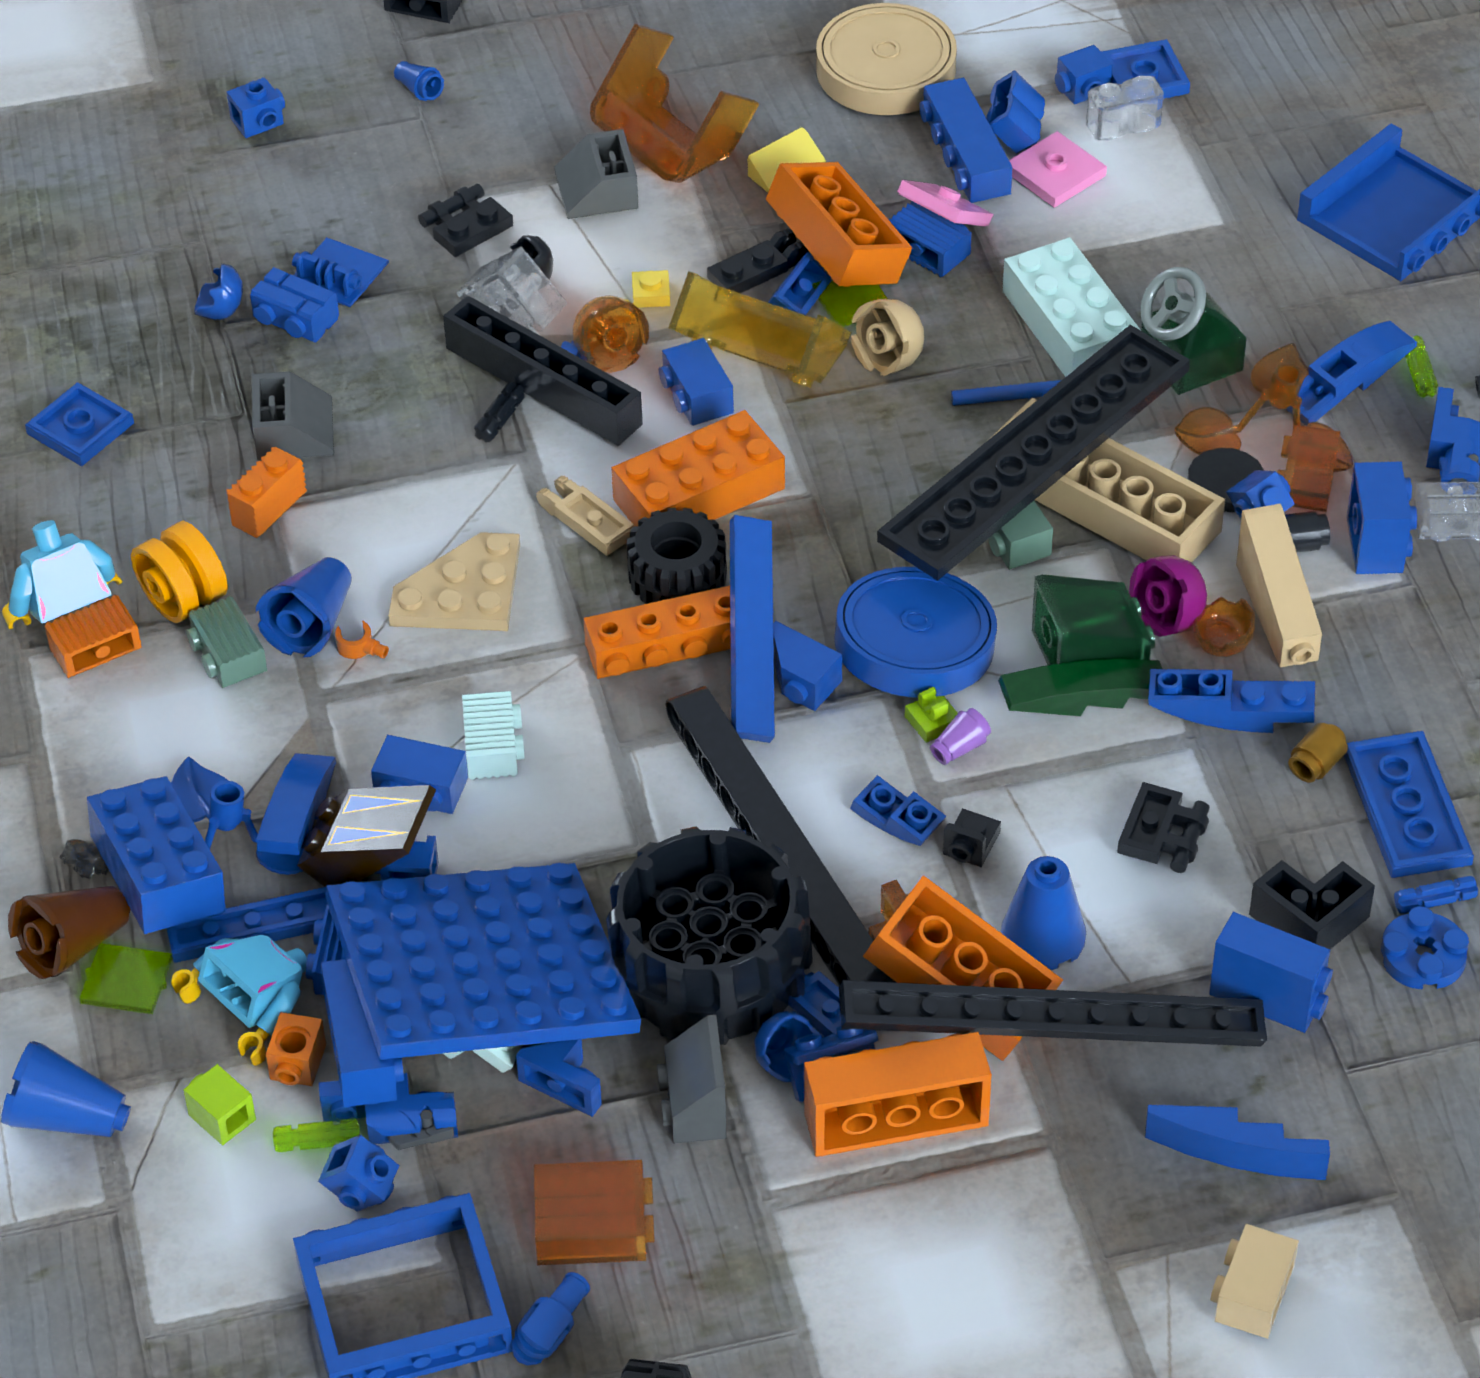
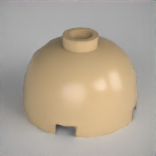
(887, 335)

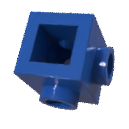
(256, 107)
(359, 1173)

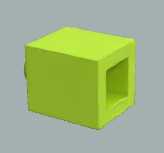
(219, 1104)

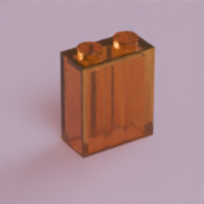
(592, 1212)

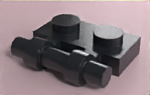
(470, 227)
(1150, 825)

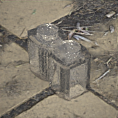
(1124, 108)

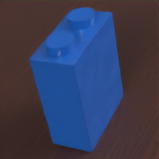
(1273, 967)

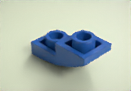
(901, 816)

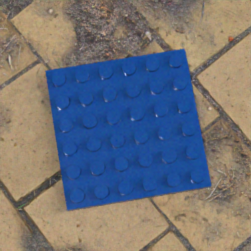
(480, 960)

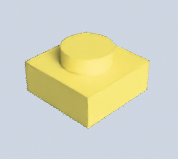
(651, 288)

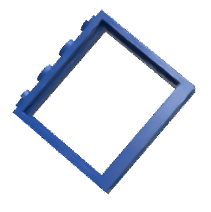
(421, 1352)

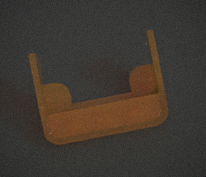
(633, 102)

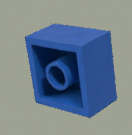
(1380, 517)

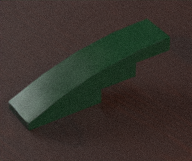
(1078, 684)

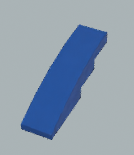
(295, 803)
(1221, 1139)

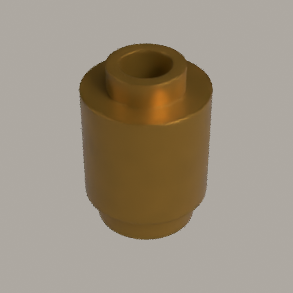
(1318, 752)

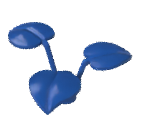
(222, 802)

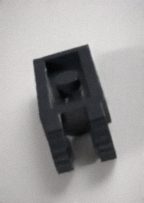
(758, 263)

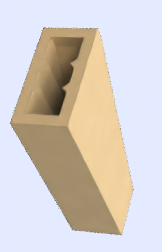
(1278, 585)

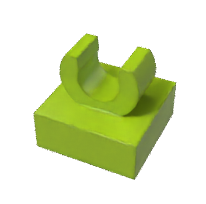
(930, 714)

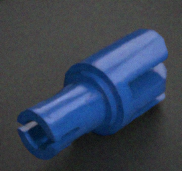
(548, 1321)

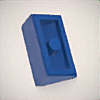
(797, 290)

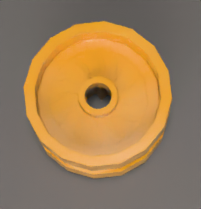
(179, 571)

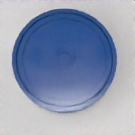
(915, 632)

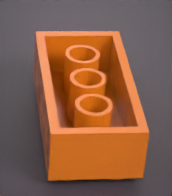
(838, 223)
(702, 471)
(947, 944)
(897, 1093)

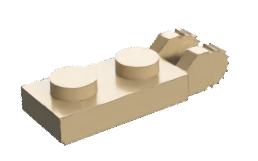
(586, 515)

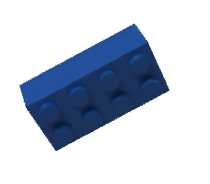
(156, 854)

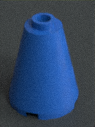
(304, 607)
(1046, 914)
(61, 1097)

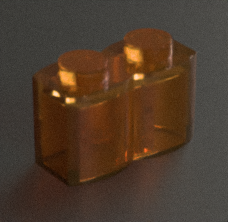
(1310, 465)

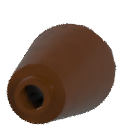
(64, 926)

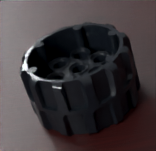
(709, 923)

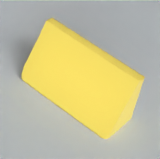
(792, 148)

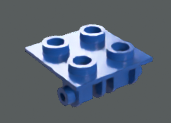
(339, 269)

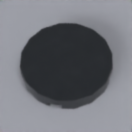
(1221, 470)

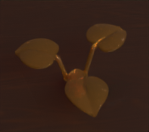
(1279, 380)

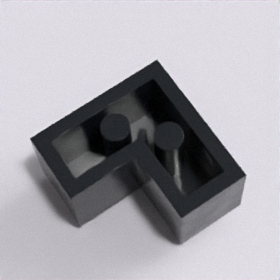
(1311, 911)

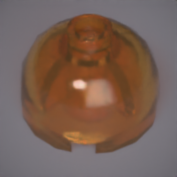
(610, 332)

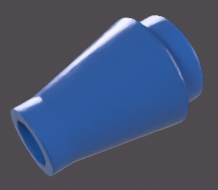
(421, 80)

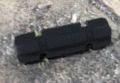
(499, 412)

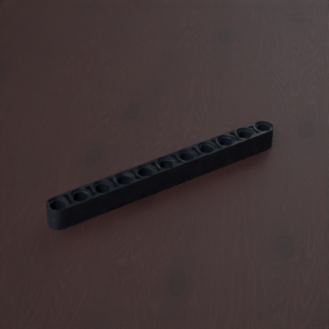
(760, 811)

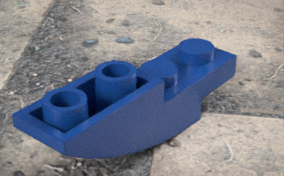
(1351, 365)
(1220, 702)

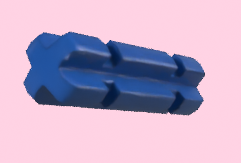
(1436, 894)

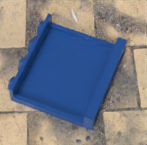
(1389, 206)

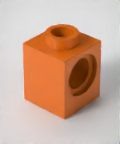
(293, 1035)

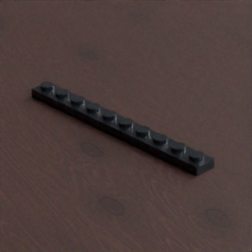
(1051, 1013)

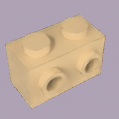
(1255, 1280)

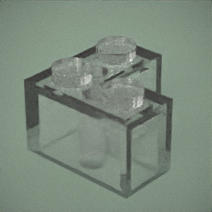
(516, 290)

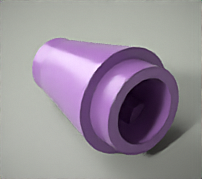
(961, 736)

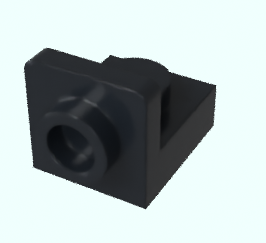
(970, 837)

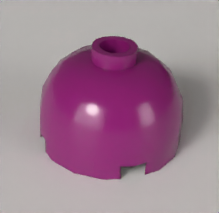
(1168, 593)

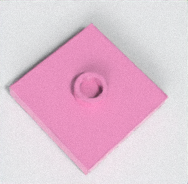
(1056, 169)
(945, 203)

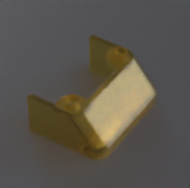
(759, 330)

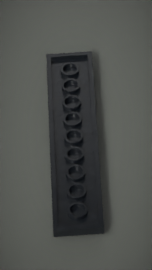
(1032, 452)

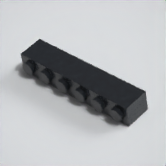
(543, 370)

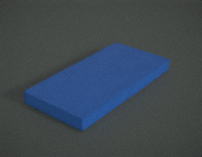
(1408, 804)

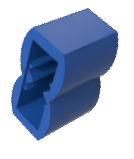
(1016, 112)

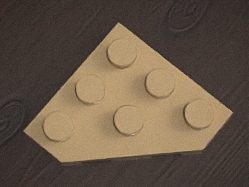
(462, 588)

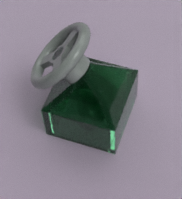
(1193, 329)

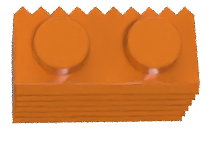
(266, 492)
(92, 636)

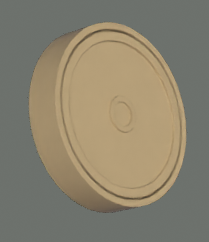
(883, 57)

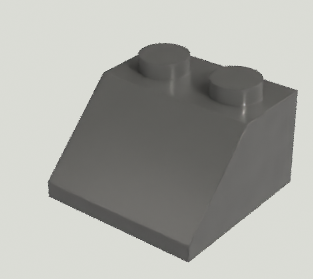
(694, 1084)

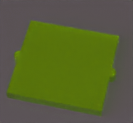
(843, 302)
(126, 978)

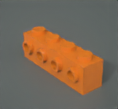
(669, 637)

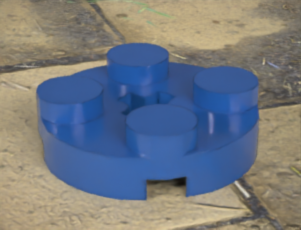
(1427, 929)

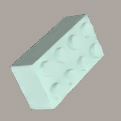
(1064, 302)

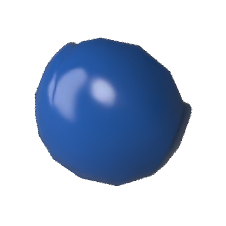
(222, 297)
(774, 1036)

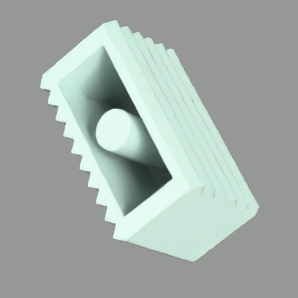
(490, 735)

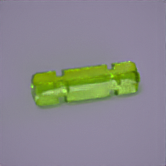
(1422, 370)
(314, 1134)

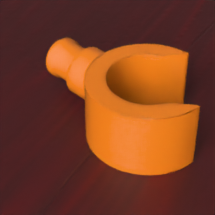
(361, 647)

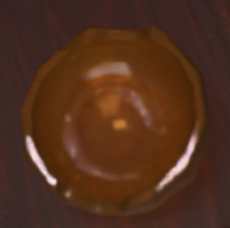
(1225, 627)

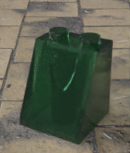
(1088, 621)

